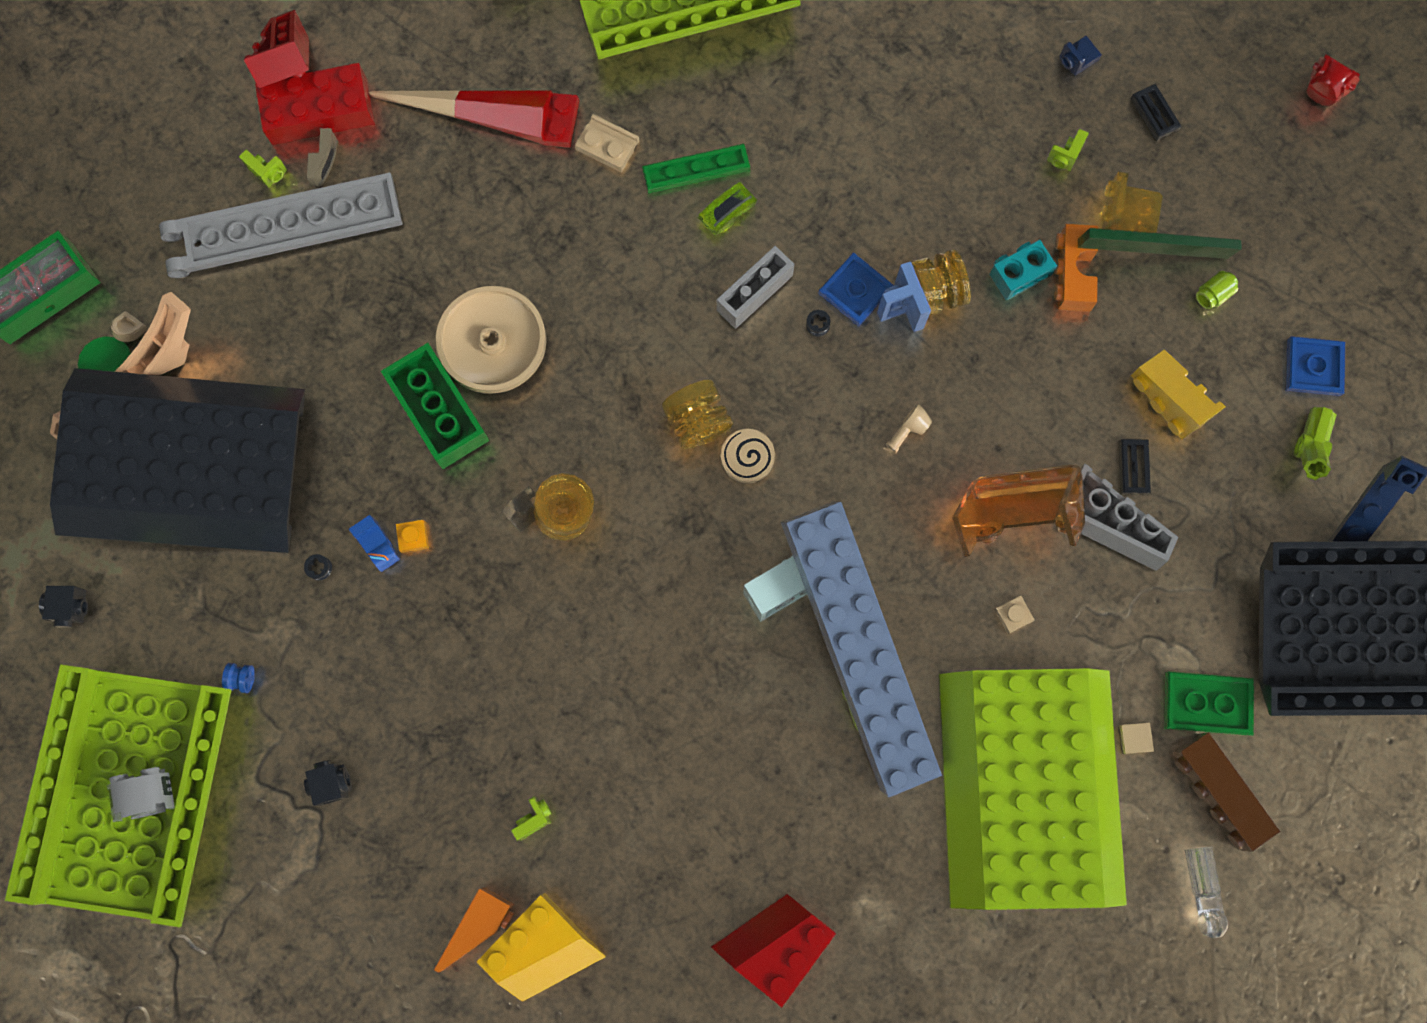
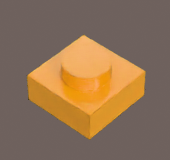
(412, 536)

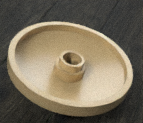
(491, 339)

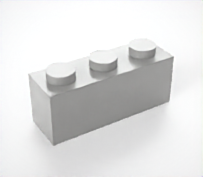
(755, 287)

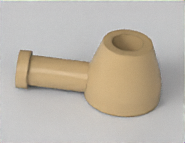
(915, 421)

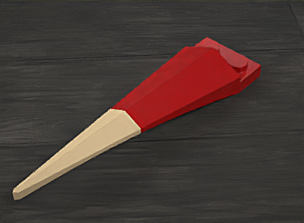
(528, 114)

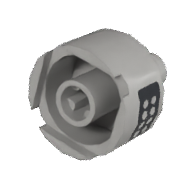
(140, 795)

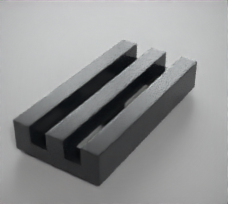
(1151, 113)
(1123, 466)

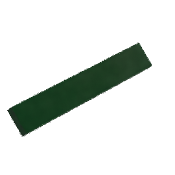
(1159, 243)

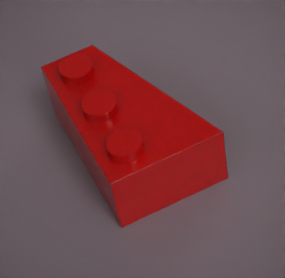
(281, 52)

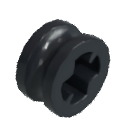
(814, 330)
(310, 561)

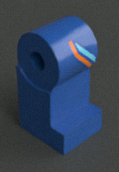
(375, 543)

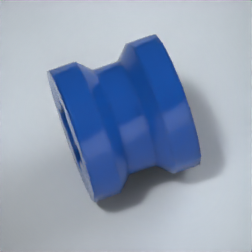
(238, 677)

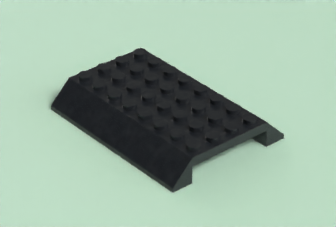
(175, 461)
(1343, 628)

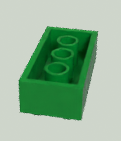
(434, 406)

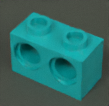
(1026, 273)

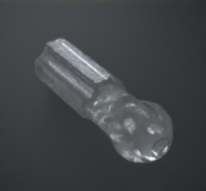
(1206, 891)

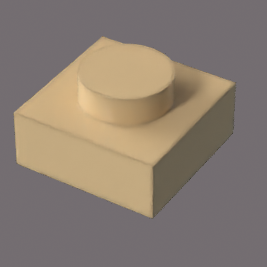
(1014, 614)

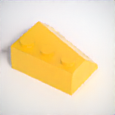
(538, 951)

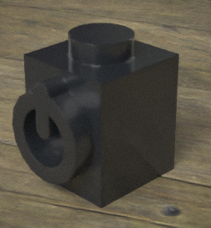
(63, 605)
(327, 783)

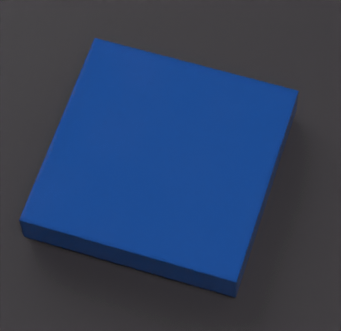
(855, 289)
(1315, 366)

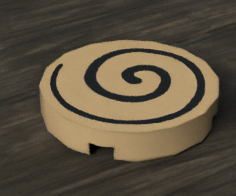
(747, 456)

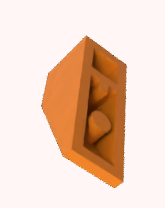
(481, 921)

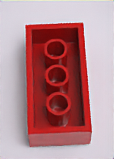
(317, 100)

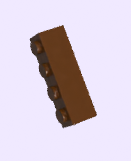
(1225, 792)

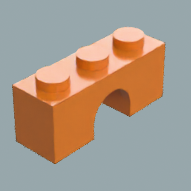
(1074, 289)

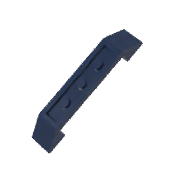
(1379, 499)

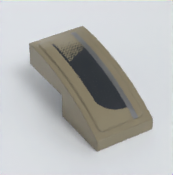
(321, 163)

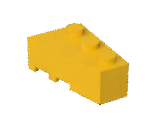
(1174, 394)

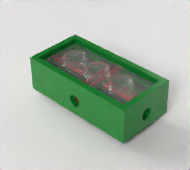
(41, 285)

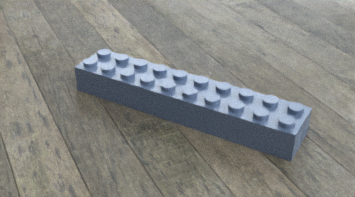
(861, 648)

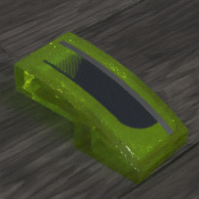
(726, 208)

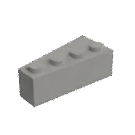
(1122, 525)

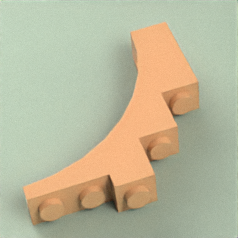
(160, 348)

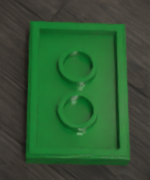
(1209, 703)

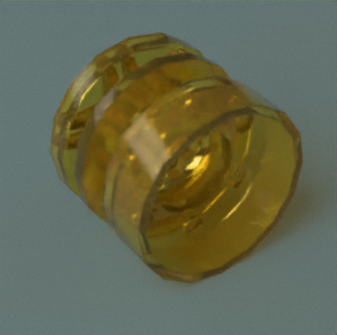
(944, 281)
(697, 414)
(563, 492)

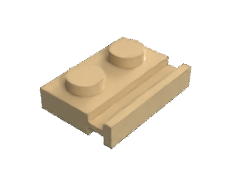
(607, 143)

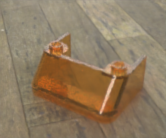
(1020, 501)

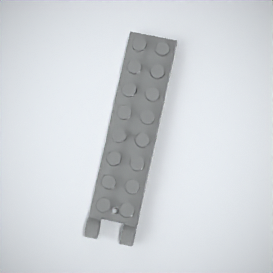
(282, 224)

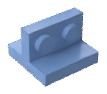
(905, 297)

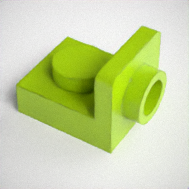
(1065, 157)
(266, 172)
(528, 824)

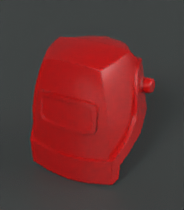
(1330, 81)

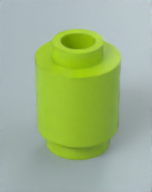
(1217, 290)

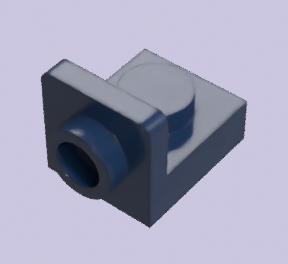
(1079, 55)

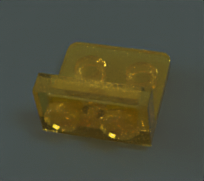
(1130, 207)

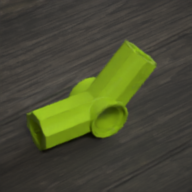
(1314, 443)

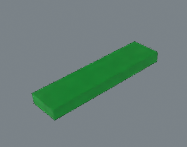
(696, 168)

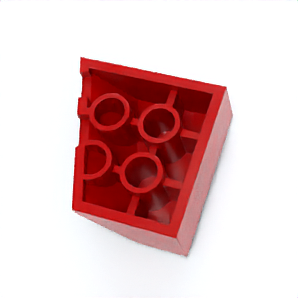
(776, 947)

